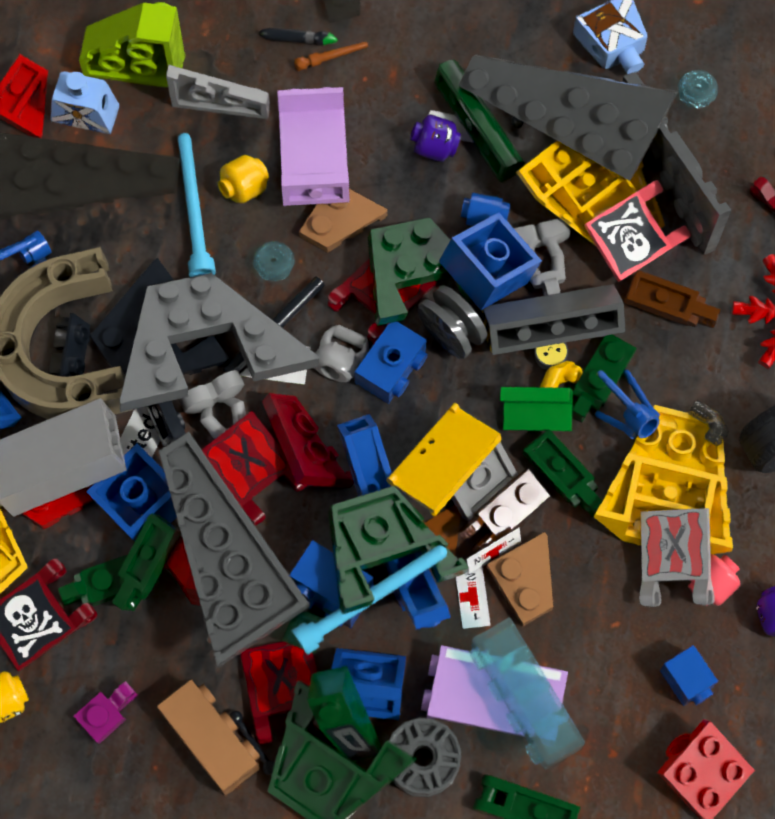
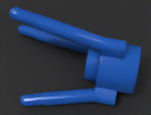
(31, 248)
(640, 419)

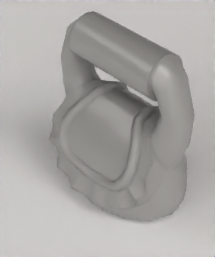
(339, 361)

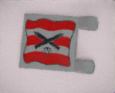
(676, 549)

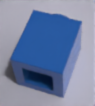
(689, 677)

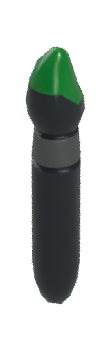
(298, 36)

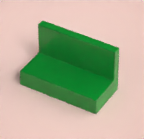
(537, 408)

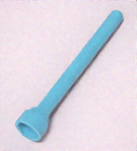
(200, 261)
(311, 634)

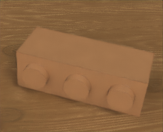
(210, 736)

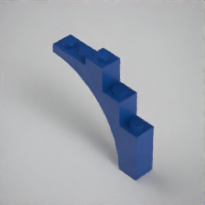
(369, 472)

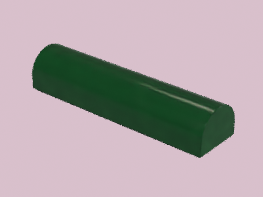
(478, 122)

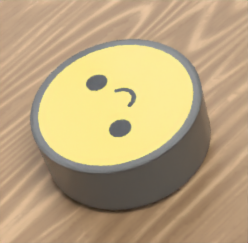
(551, 355)

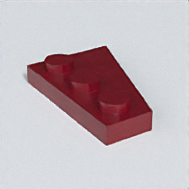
(305, 452)

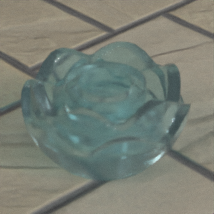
(697, 97)
(274, 270)

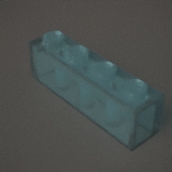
(527, 694)

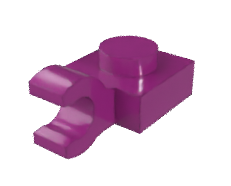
(103, 715)

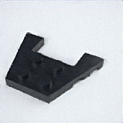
(118, 329)

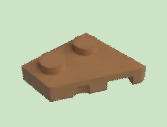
(335, 222)
(525, 579)

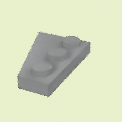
(212, 94)

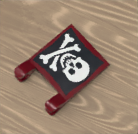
(35, 620)

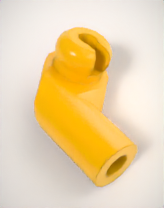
(560, 374)

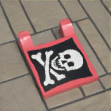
(630, 235)

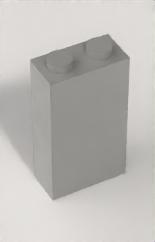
(59, 457)

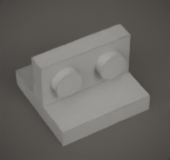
(484, 482)

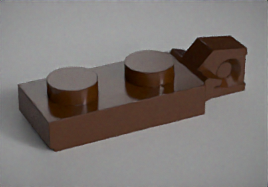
(670, 300)

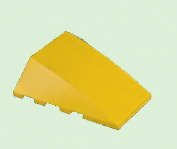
(670, 472)

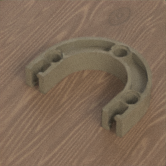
(21, 310)

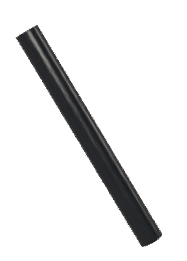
(283, 316)

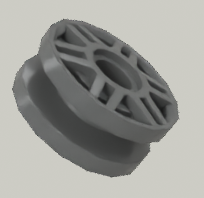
(452, 322)
(446, 753)

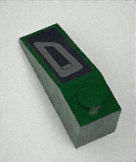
(342, 714)

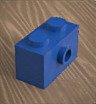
(391, 362)

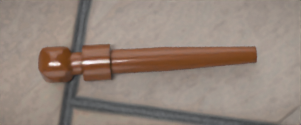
(315, 59)

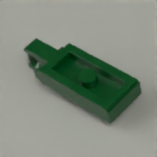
(610, 357)
(563, 471)
(145, 561)
(94, 584)

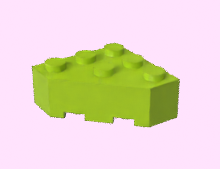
(134, 45)

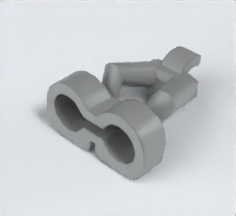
(549, 235)
(220, 390)

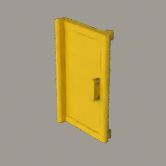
(446, 464)

